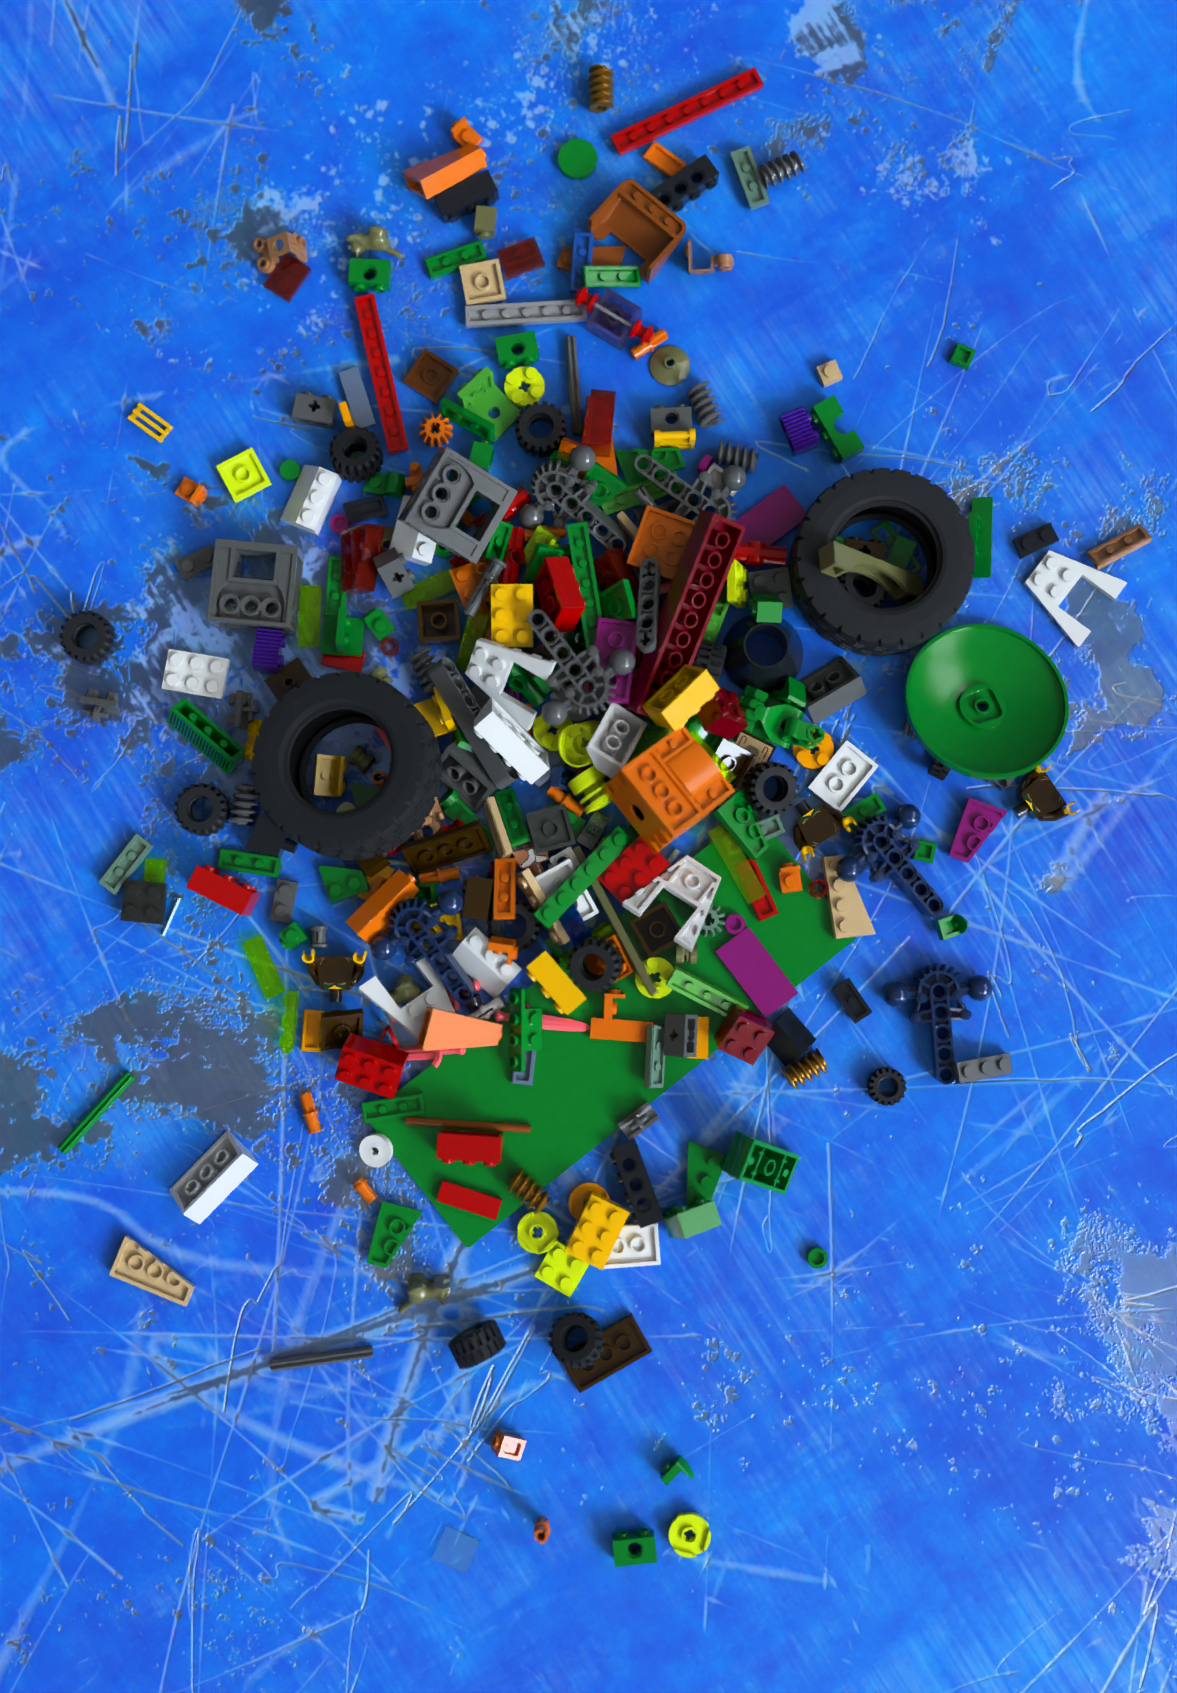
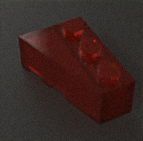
(599, 421)
(357, 553)
(612, 568)

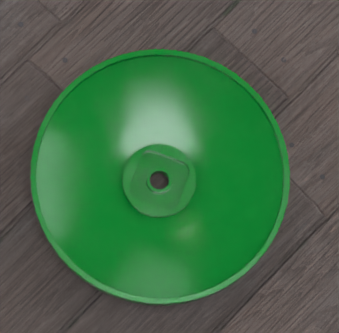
(1006, 674)

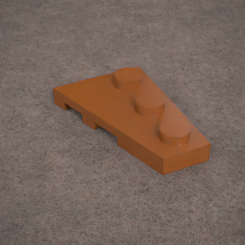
(601, 257)

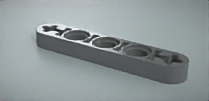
(652, 613)

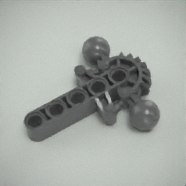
(581, 459)
(732, 479)
(620, 662)

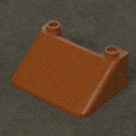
(640, 224)

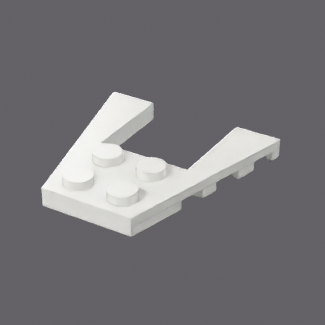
(1054, 580)
(491, 667)
(688, 882)
(412, 1014)

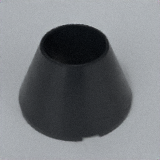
(746, 672)

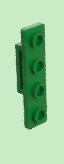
(981, 527)
(524, 1029)

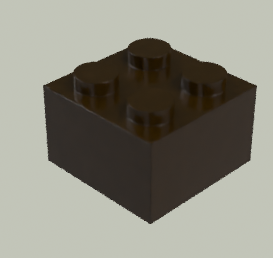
(439, 622)
(477, 898)
(656, 929)

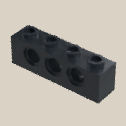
(701, 169)
(641, 1217)

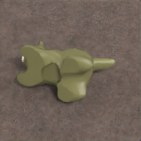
(375, 239)
(404, 990)
(422, 1290)

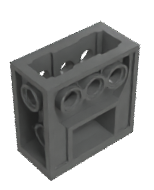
(454, 499)
(247, 593)

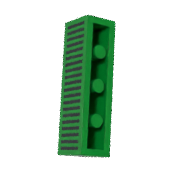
(206, 736)

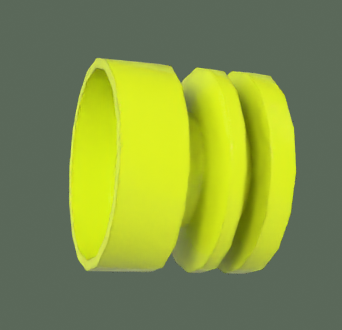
(573, 743)
(591, 784)

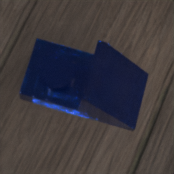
(574, 925)

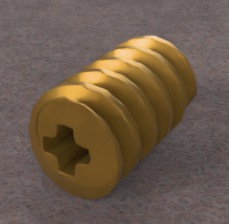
(600, 88)
(805, 1070)
(528, 1191)

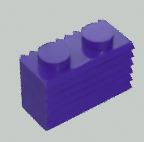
(799, 431)
(268, 650)

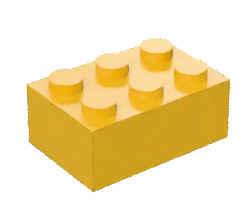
(510, 614)
(681, 697)
(555, 983)
(596, 1230)

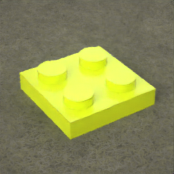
(243, 475)
(736, 585)
(561, 1270)

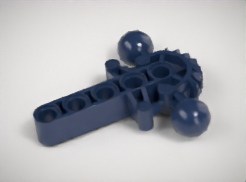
(850, 868)
(448, 903)
(977, 987)

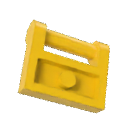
(681, 439)

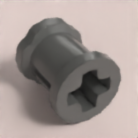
(318, 936)

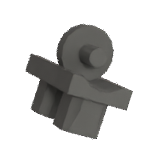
(99, 707)
(244, 709)
(638, 1121)

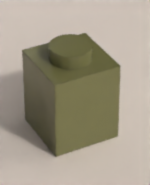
(485, 222)

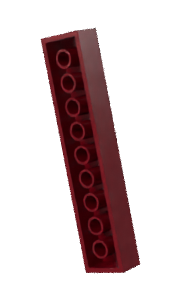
(688, 604)

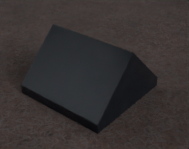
(790, 1037)

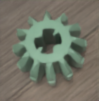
(713, 915)

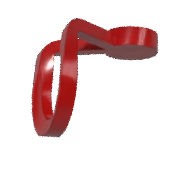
(388, 1028)

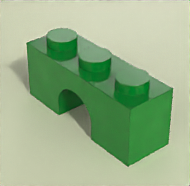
(842, 445)

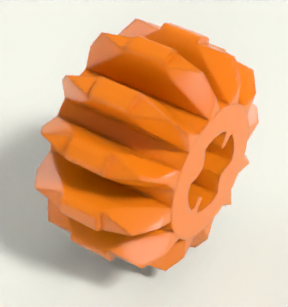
(427, 433)

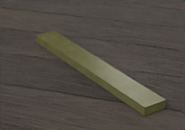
(620, 929)

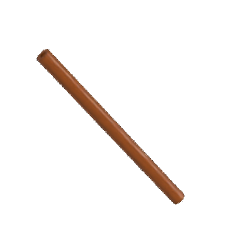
(465, 1124)

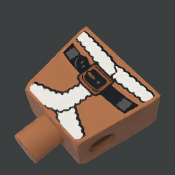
(527, 859)

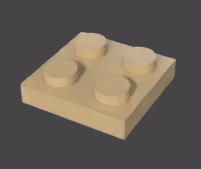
(482, 282)

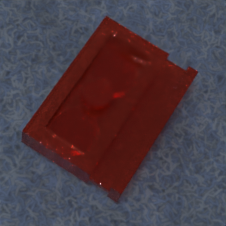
(520, 258)
(287, 277)

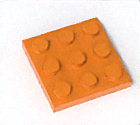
(661, 538)

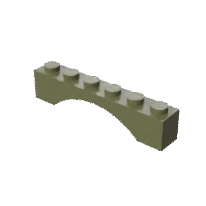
(899, 583)

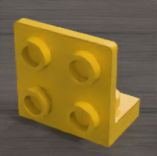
(437, 714)

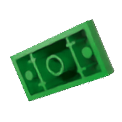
(759, 1163)

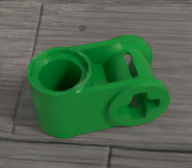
(801, 733)

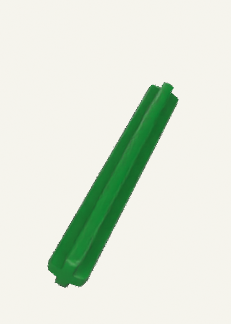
(96, 1112)

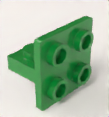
(342, 635)

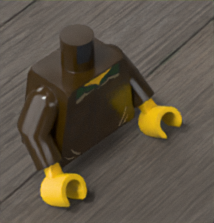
(1040, 797)
(817, 826)
(335, 972)

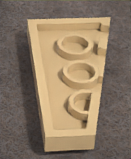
(536, 897)
(845, 904)
(145, 1270)

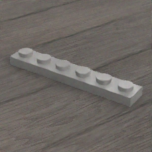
(524, 313)

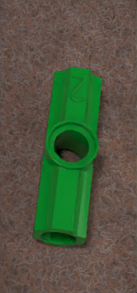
(522, 683)

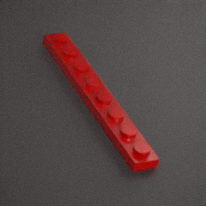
(687, 111)
(381, 373)

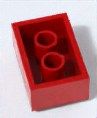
(559, 593)
(633, 870)
(223, 889)
(371, 1066)
(469, 1147)

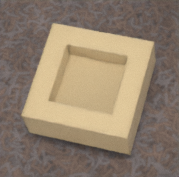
(829, 373)

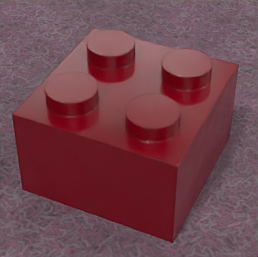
(723, 714)
(744, 1034)

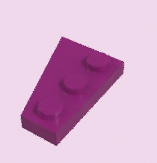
(973, 828)

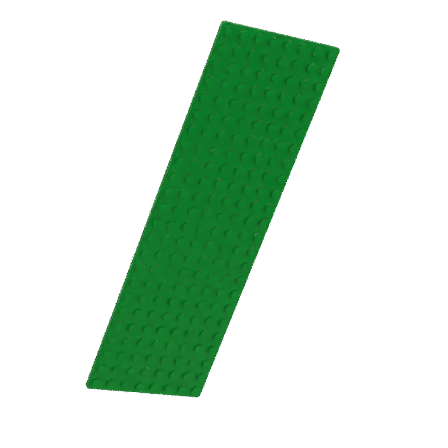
(589, 1083)

